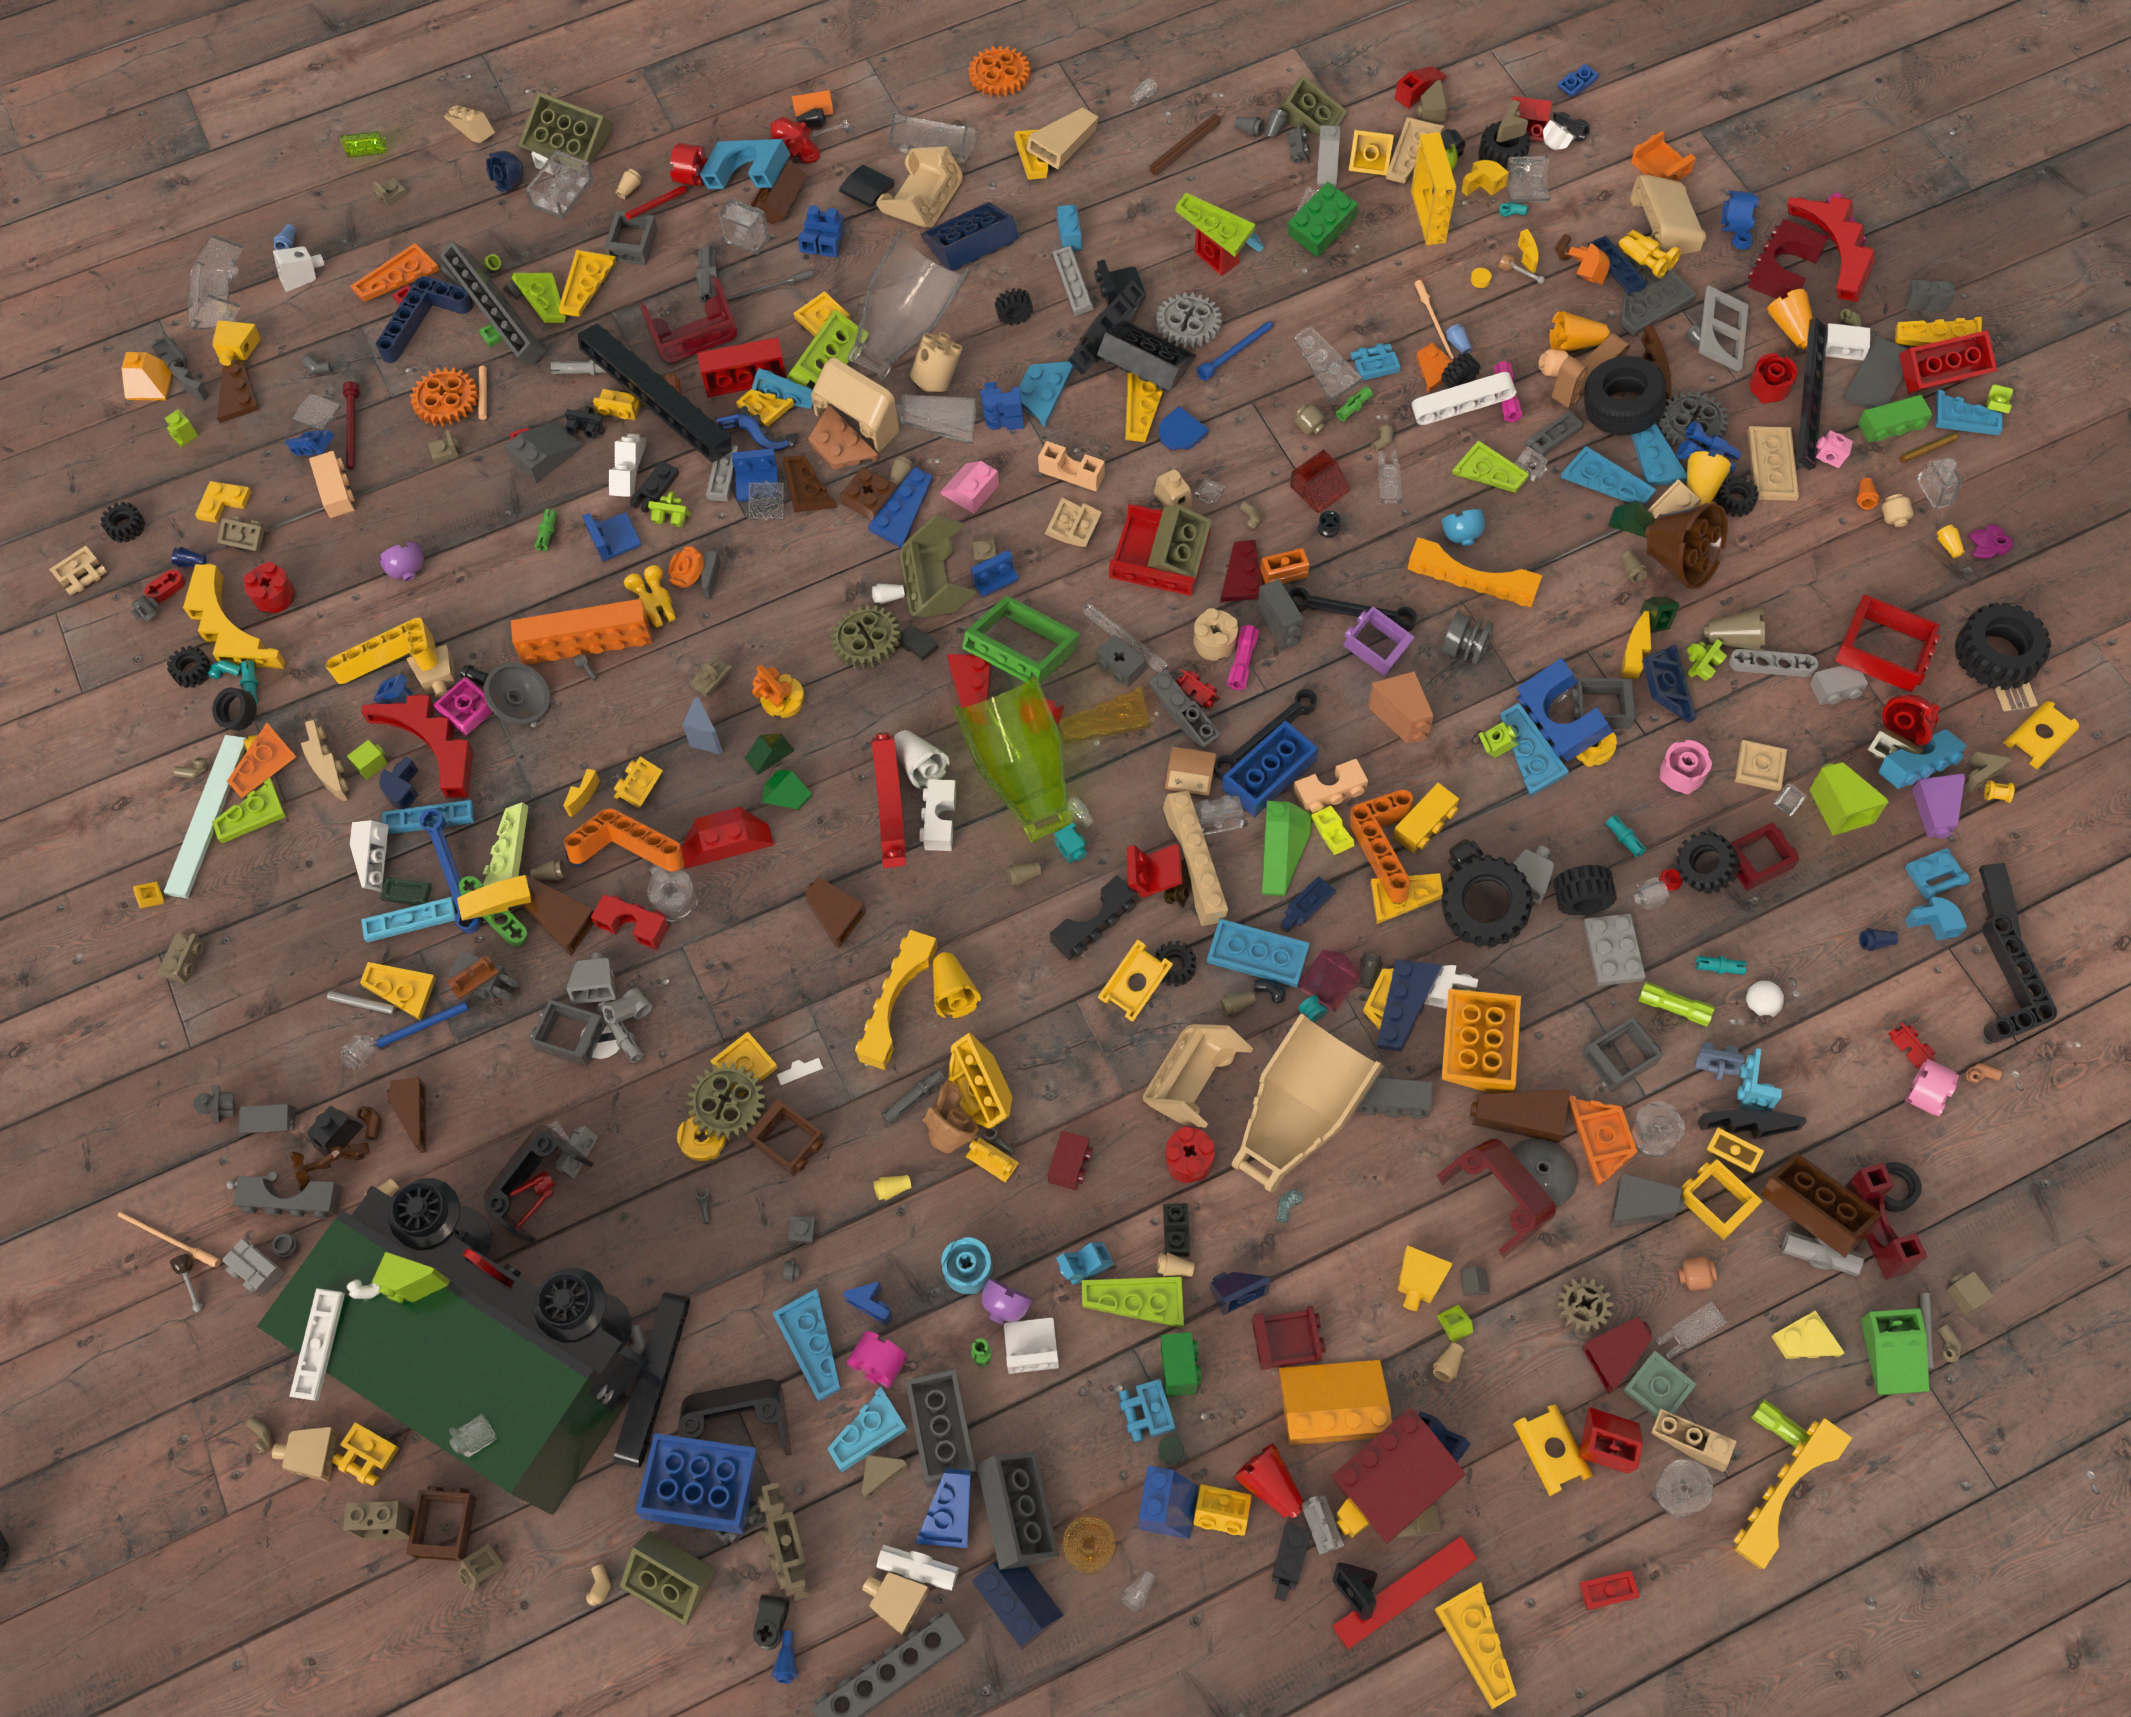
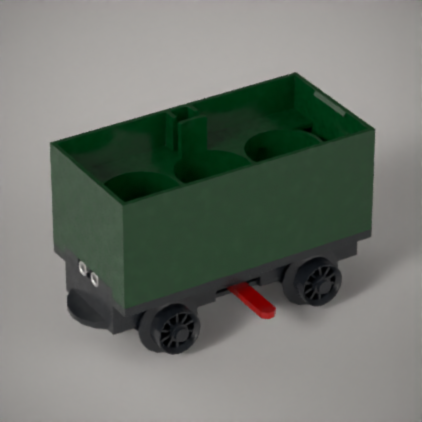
(533, 1360)

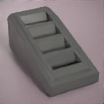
(710, 572)

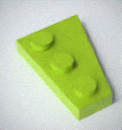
(542, 294)
(1490, 468)
(253, 813)

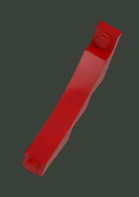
(889, 801)

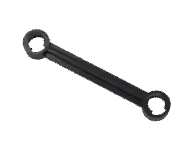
(1350, 608)
(1289, 715)

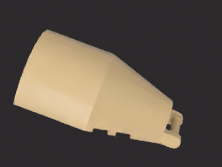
(1303, 1100)

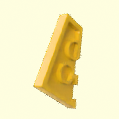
(1422, 891)

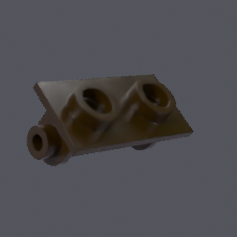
(1180, 892)

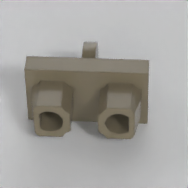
(710, 676)

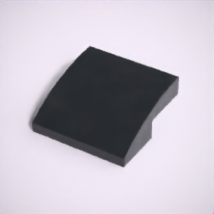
(866, 185)

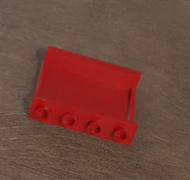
(1135, 550)

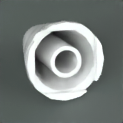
(920, 758)

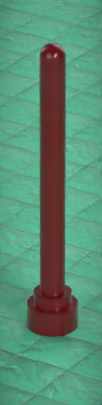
(351, 391)

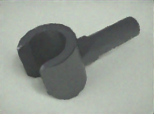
(581, 661)
(996, 1140)
(703, 1201)

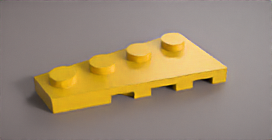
(1922, 333)

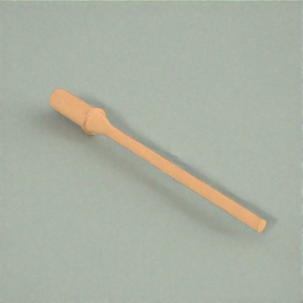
(1425, 298)
(197, 1253)

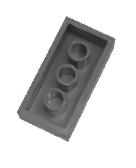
(940, 1425)
(1017, 1510)

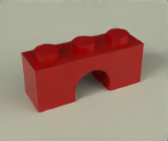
(614, 912)

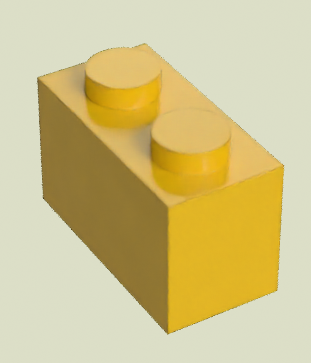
(1735, 1150)

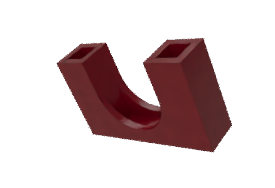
(1787, 240)
(1893, 1254)

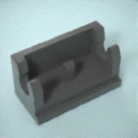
(266, 1118)

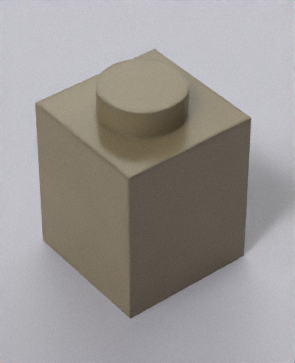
(1968, 1292)

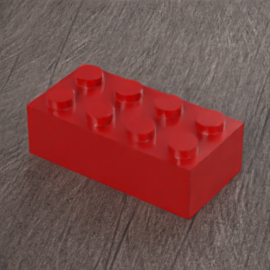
(1947, 362)
(735, 367)

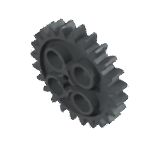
(1681, 411)

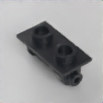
(1578, 127)

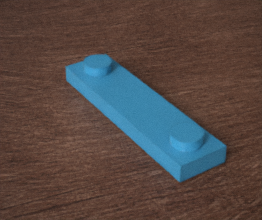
(409, 819)

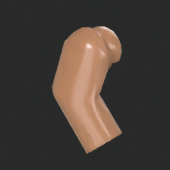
(1981, 1071)

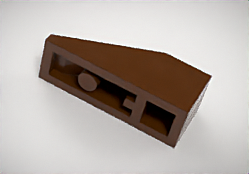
(409, 1103)

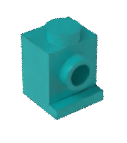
(1070, 843)

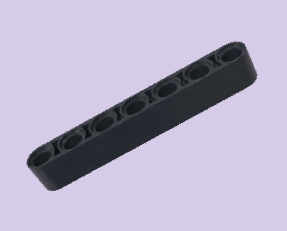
(652, 1383)

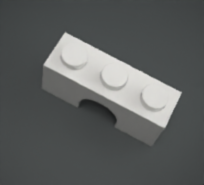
(936, 832)

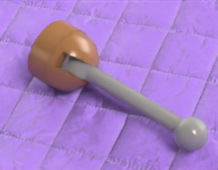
(1508, 263)

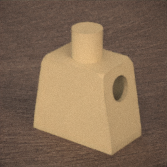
(1171, 488)
(439, 677)
(308, 1452)
(896, 1600)

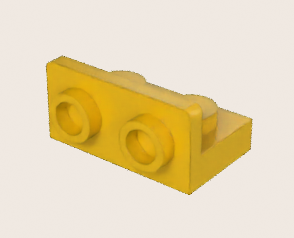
(617, 404)
(638, 782)
(1222, 1510)

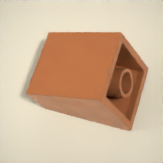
(1402, 706)

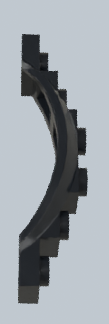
(1119, 309)

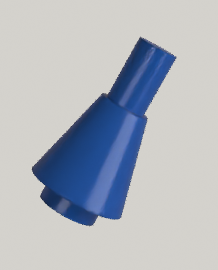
(785, 1665)

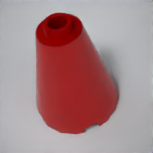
(1271, 1482)

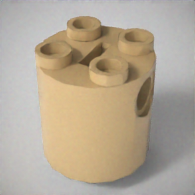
(935, 362)

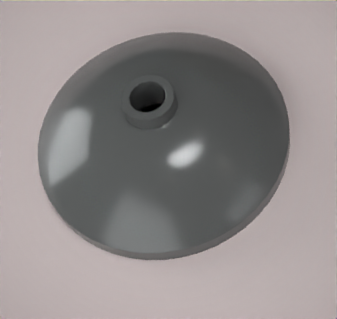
(521, 684)
(1561, 1172)

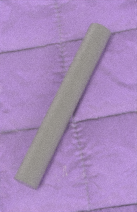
(361, 1002)
(1925, 1306)

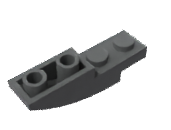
(1182, 710)

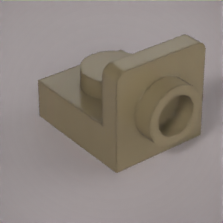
(389, 192)
(444, 449)
(479, 1567)

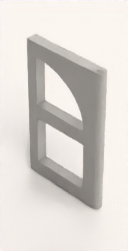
(1708, 344)

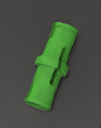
(1354, 403)
(546, 530)
(981, 1352)

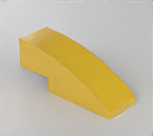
(1637, 648)
(494, 898)

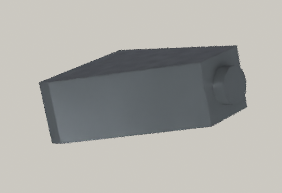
(1644, 1201)

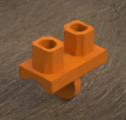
(766, 685)

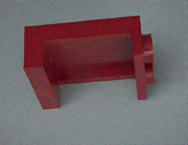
(1288, 1338)

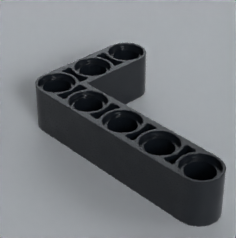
(2018, 982)

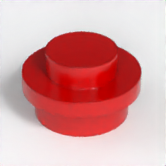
(1671, 878)

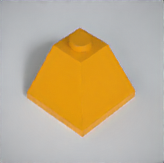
(145, 377)

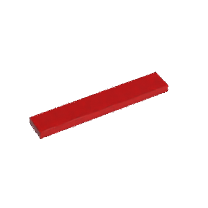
(1406, 1591)

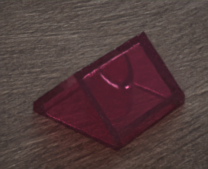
(1330, 978)

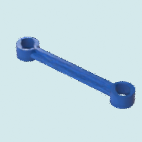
(447, 863)

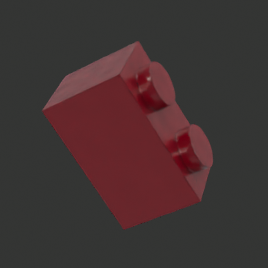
(1069, 1159)

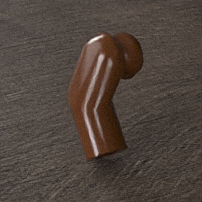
(1562, 249)
(371, 1119)

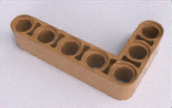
(1573, 374)

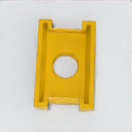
(2037, 747)
(1118, 987)
(1552, 1470)

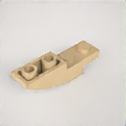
(323, 762)

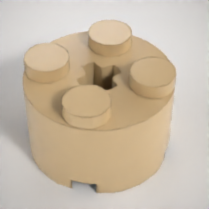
(1215, 634)

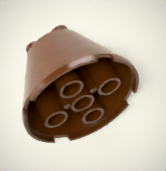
(1689, 542)

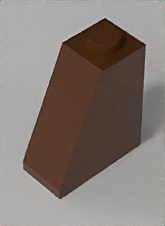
(834, 910)

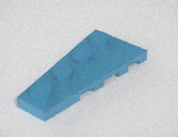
(1606, 477)

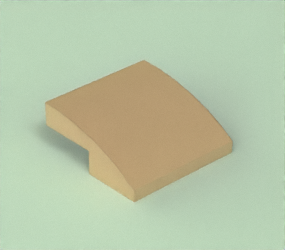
(1073, 523)

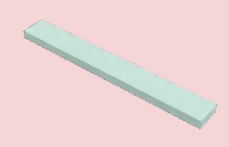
(201, 826)

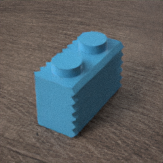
(1069, 227)

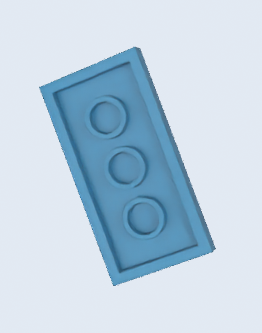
(1258, 953)

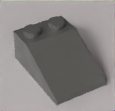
(542, 449)

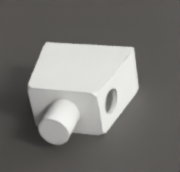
(296, 266)

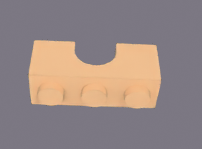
(1056, 463)
(1314, 795)

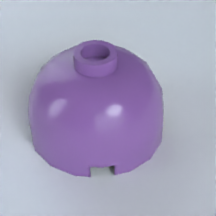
(402, 562)
(1004, 1302)

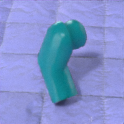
(1512, 208)
(222, 667)

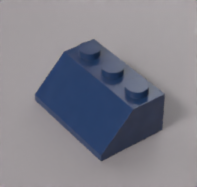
(1018, 1602)

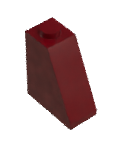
(1617, 1351)

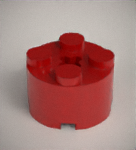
(688, 164)
(1773, 378)
(269, 588)
(1184, 1142)

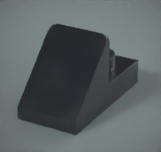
(1356, 1587)

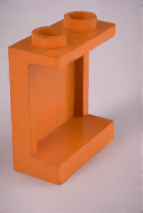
(1660, 160)

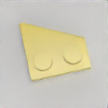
(1807, 1338)

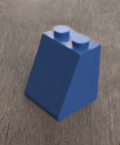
(1167, 1503)

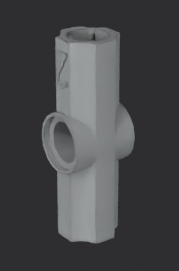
(1820, 1254)

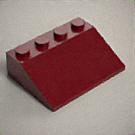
(1398, 1475)

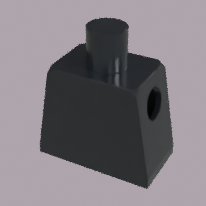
(332, 1130)

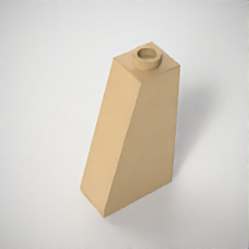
(1063, 137)

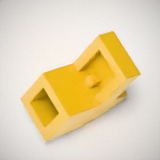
(1485, 174)

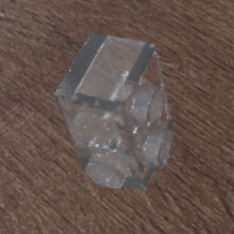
(1220, 814)

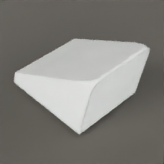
(539, 160)

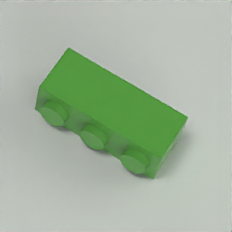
(1895, 418)

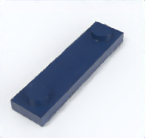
(1620, 267)

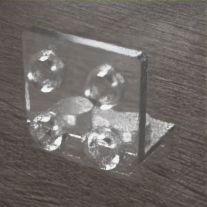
(1528, 179)

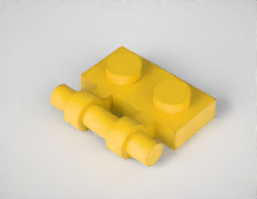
(369, 1447)

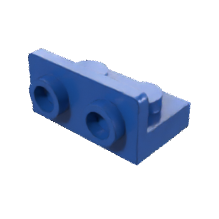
(310, 443)
(994, 574)

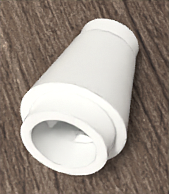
(886, 593)

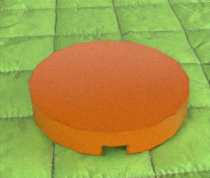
(686, 567)

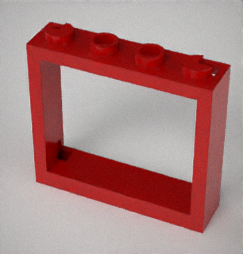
(1900, 621)

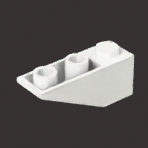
(369, 850)

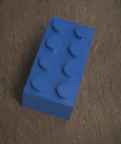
(1270, 768)

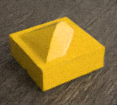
(148, 895)

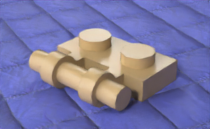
(75, 566)

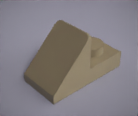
(1512, 125)
(1985, 768)
(1425, 1524)

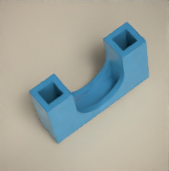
(727, 156)

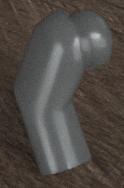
(313, 366)

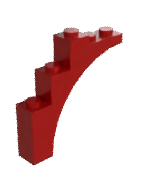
(1847, 236)
(437, 732)

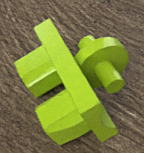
(660, 510)
(1703, 657)

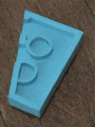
(868, 1432)

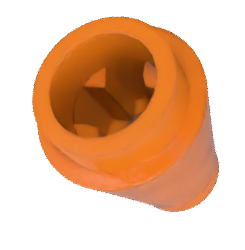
(1867, 494)

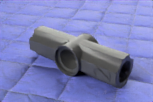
(706, 268)

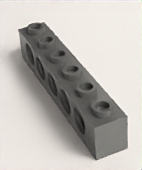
(905, 1674)

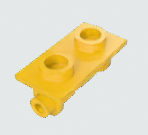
(991, 1159)

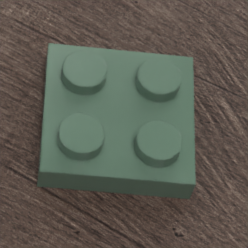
(1659, 1386)

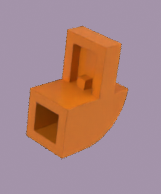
(1593, 264)

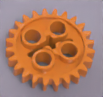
(999, 71)
(444, 396)

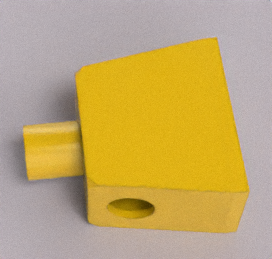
(234, 341)
(1421, 1277)

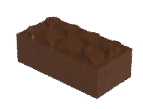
(1821, 1204)

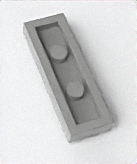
(721, 477)

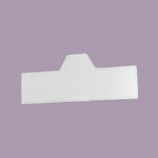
(799, 1070)

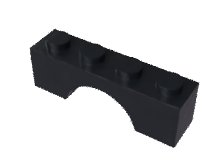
(1074, 936)

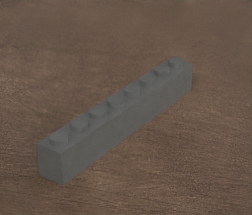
(492, 303)

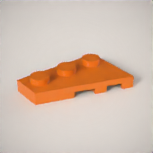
(260, 762)

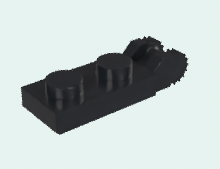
(655, 485)

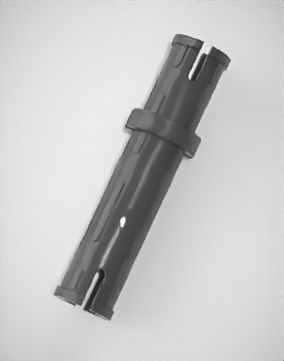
(910, 1099)

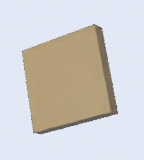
(1760, 765)

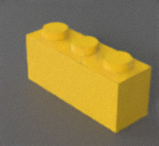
(1426, 818)

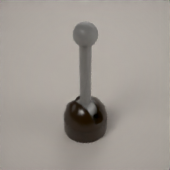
(182, 1265)

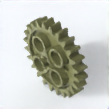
(852, 645)
(706, 1093)

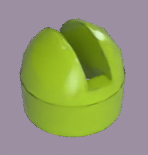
(494, 260)

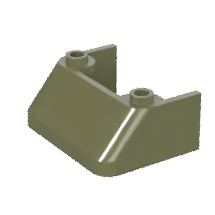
(925, 572)

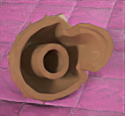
(947, 1122)

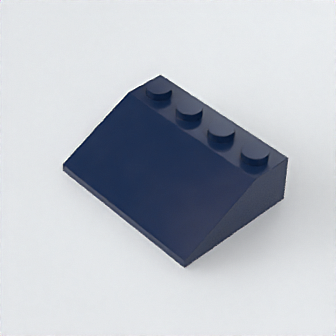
(971, 235)

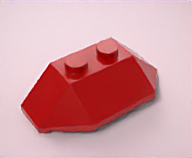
(724, 836)

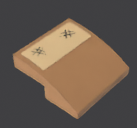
(1190, 771)

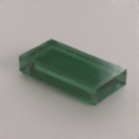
(405, 891)

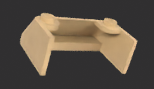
(858, 398)
(1189, 1068)

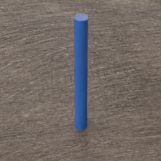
(422, 1024)

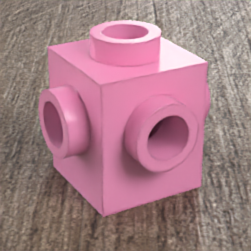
(1833, 448)

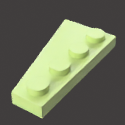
(508, 849)

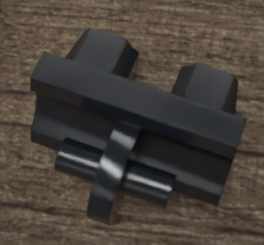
(584, 420)

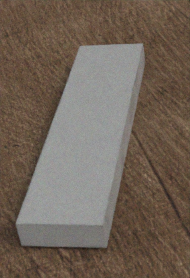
(1073, 280)

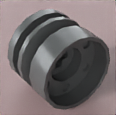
(1467, 637)

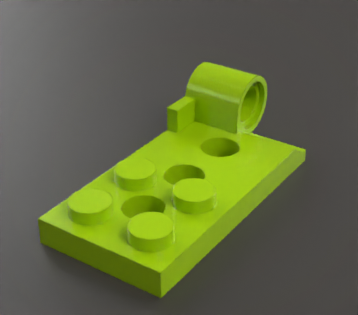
(806, 366)

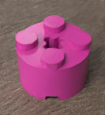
(877, 1359)

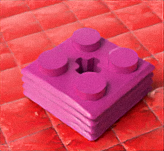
(453, 702)

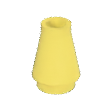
(891, 1186)

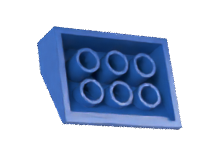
(697, 1483)

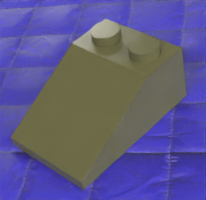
(1311, 107)

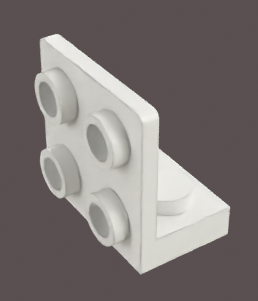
(1030, 1345)

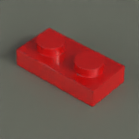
(1609, 1590)

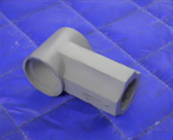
(630, 1005)

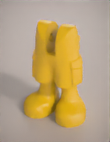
(1645, 249)
(655, 602)

